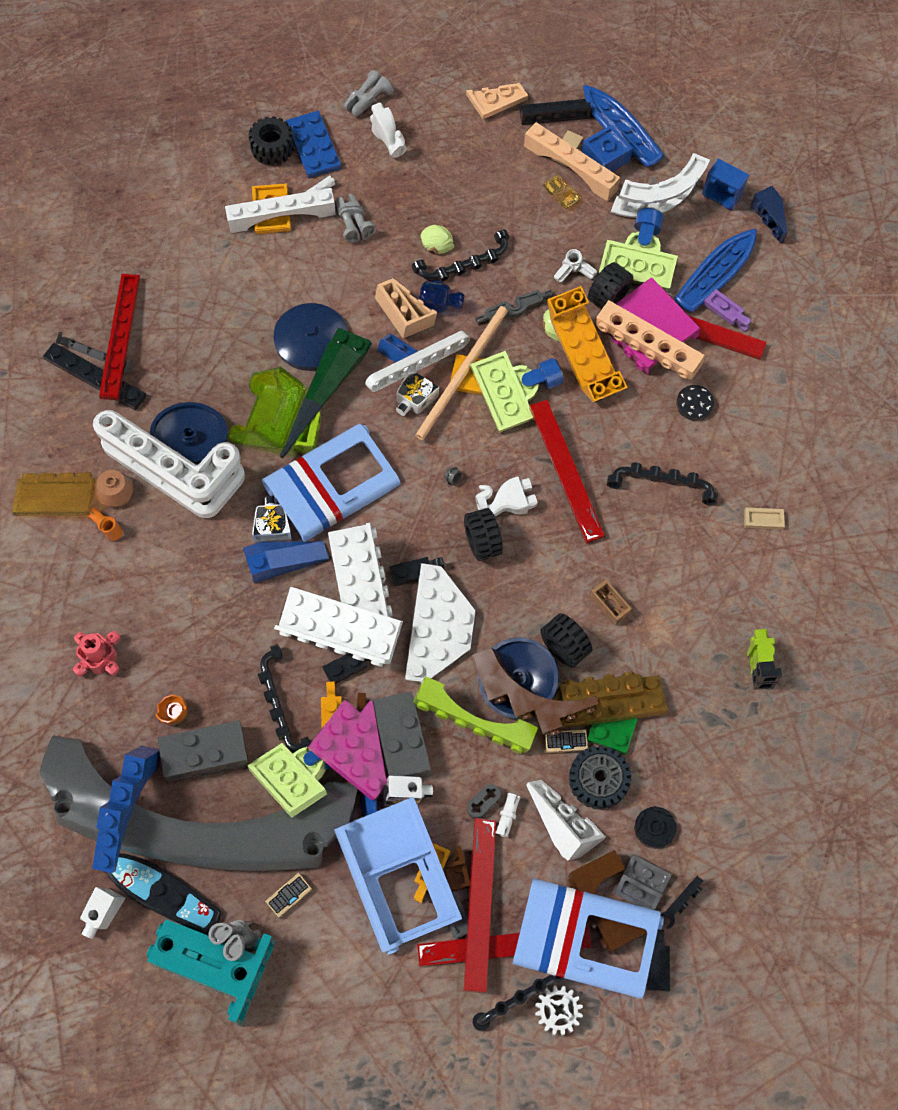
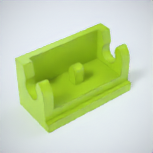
(308, 439)

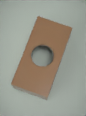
(606, 592)

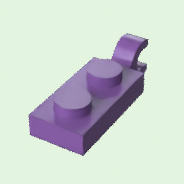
(727, 310)

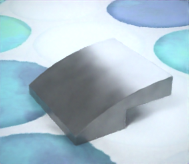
(642, 883)

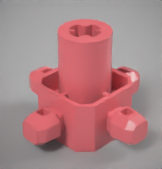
(96, 653)

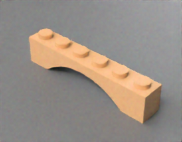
(598, 178)

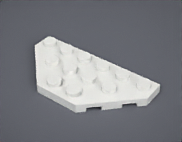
(440, 625)

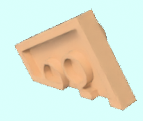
(496, 100)

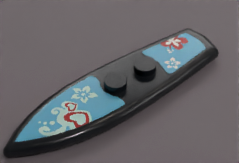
(164, 893)

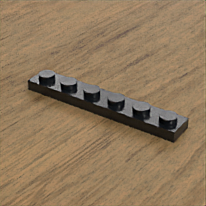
(90, 374)

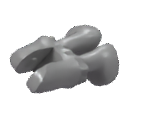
(360, 100)
(350, 211)
(240, 937)

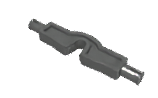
(523, 303)

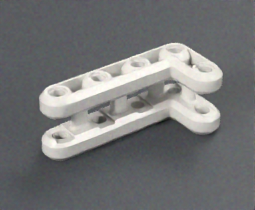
(183, 480)

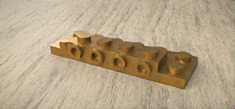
(620, 697)

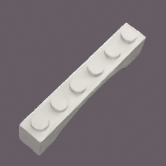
(246, 214)

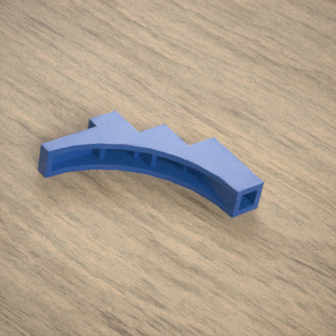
(115, 814)

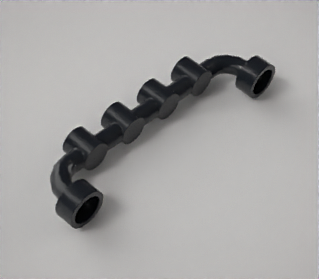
(458, 267)
(673, 477)
(271, 695)
(482, 1020)

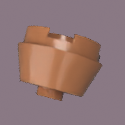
(113, 488)

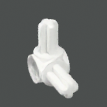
(569, 267)

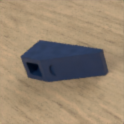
(771, 210)

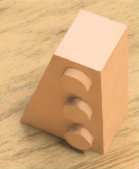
(403, 309)

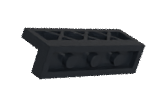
(554, 111)

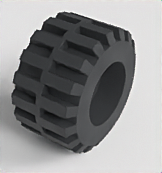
(271, 129)
(610, 285)
(483, 534)
(566, 640)

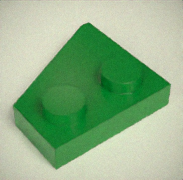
(613, 734)

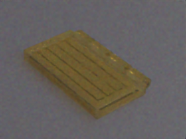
(53, 495)

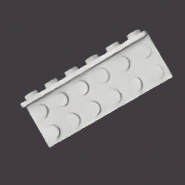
(358, 569)
(339, 626)

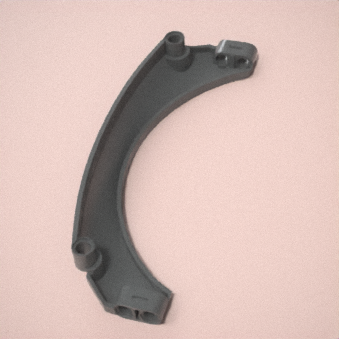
(248, 845)

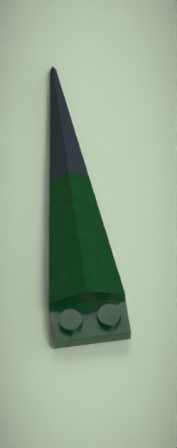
(337, 363)

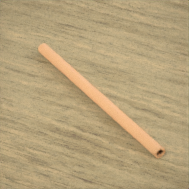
(461, 373)

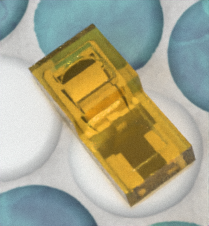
(563, 194)

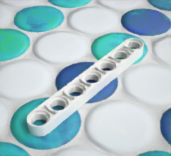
(417, 361)

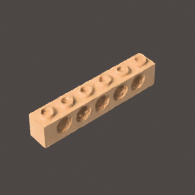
(645, 331)

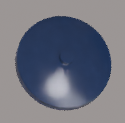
(304, 334)
(190, 429)
(530, 666)

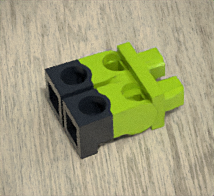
(762, 662)

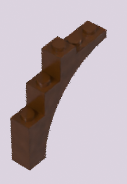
(550, 713)

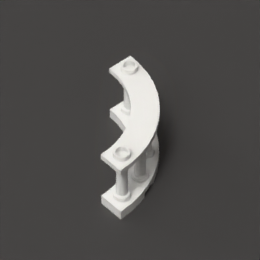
(659, 196)

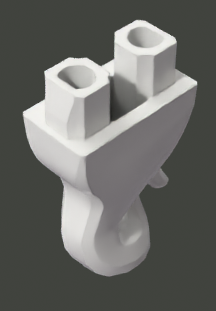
(384, 128)
(508, 498)

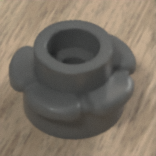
(453, 475)

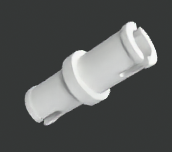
(508, 815)

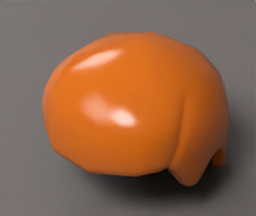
(172, 710)

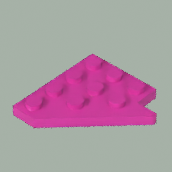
(353, 748)

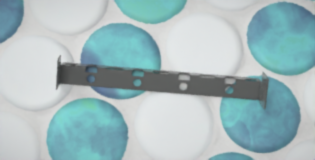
(93, 353)

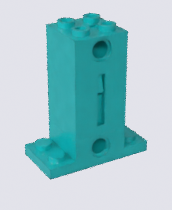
(203, 963)

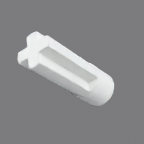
(326, 183)

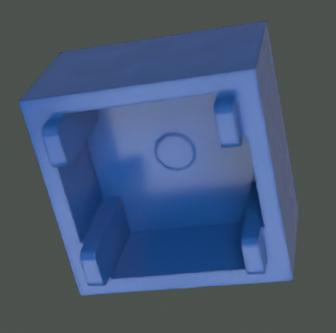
(608, 148)
(725, 184)

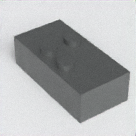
(401, 736)
(203, 751)

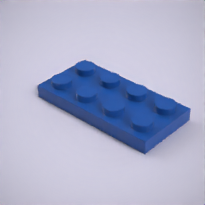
(314, 144)

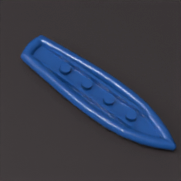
(611, 112)
(716, 270)

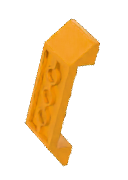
(583, 345)

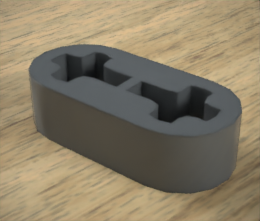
(487, 805)

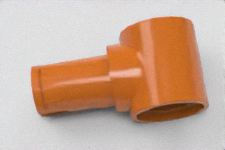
(105, 524)

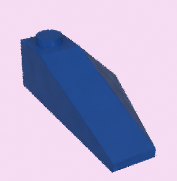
(278, 558)

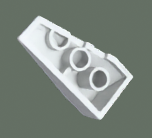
(566, 828)

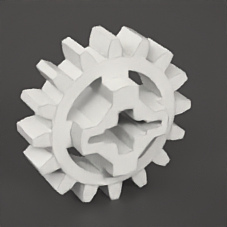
(567, 1017)

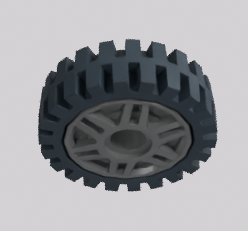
(605, 762)

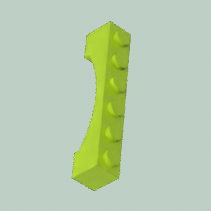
(434, 698)

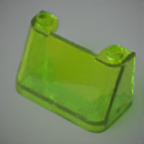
(274, 410)

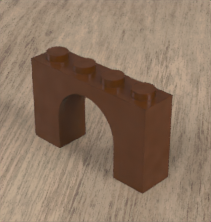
(588, 878)

